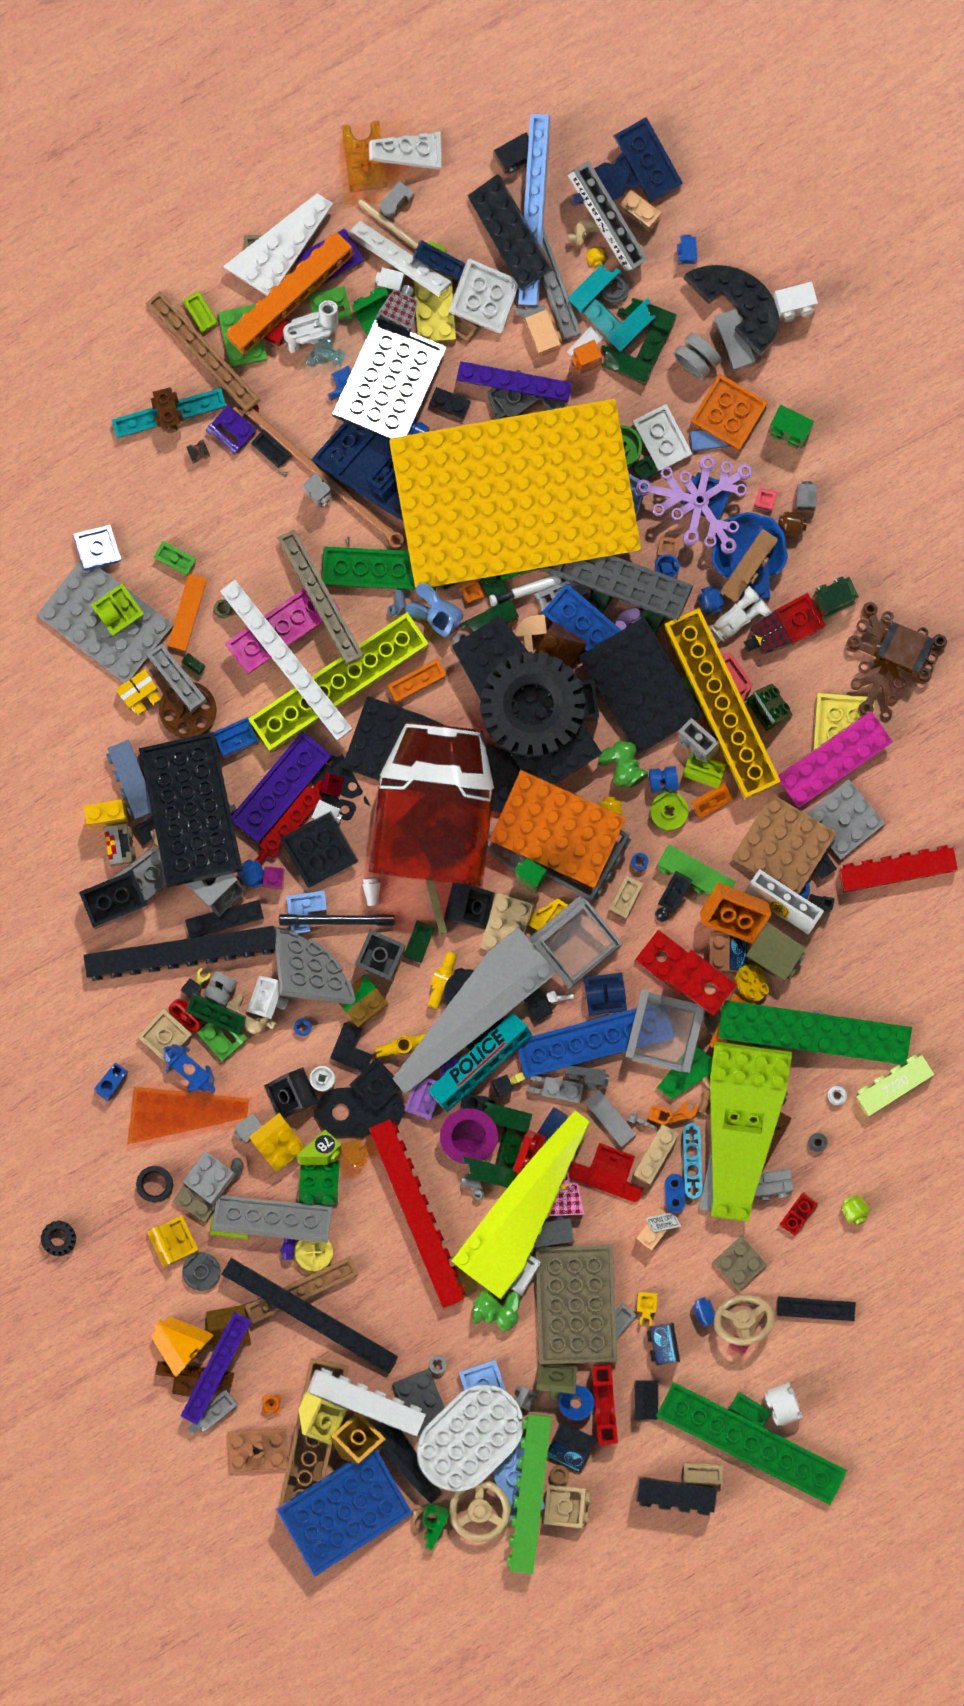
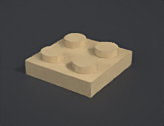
(163, 1032)

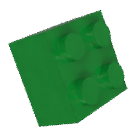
(790, 427)

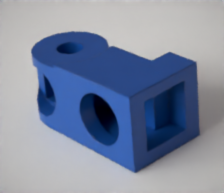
(111, 1081)

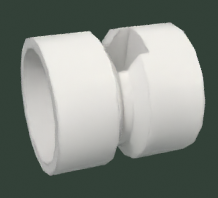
(322, 1078)

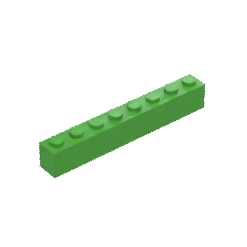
(530, 1493)

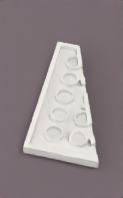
(274, 253)

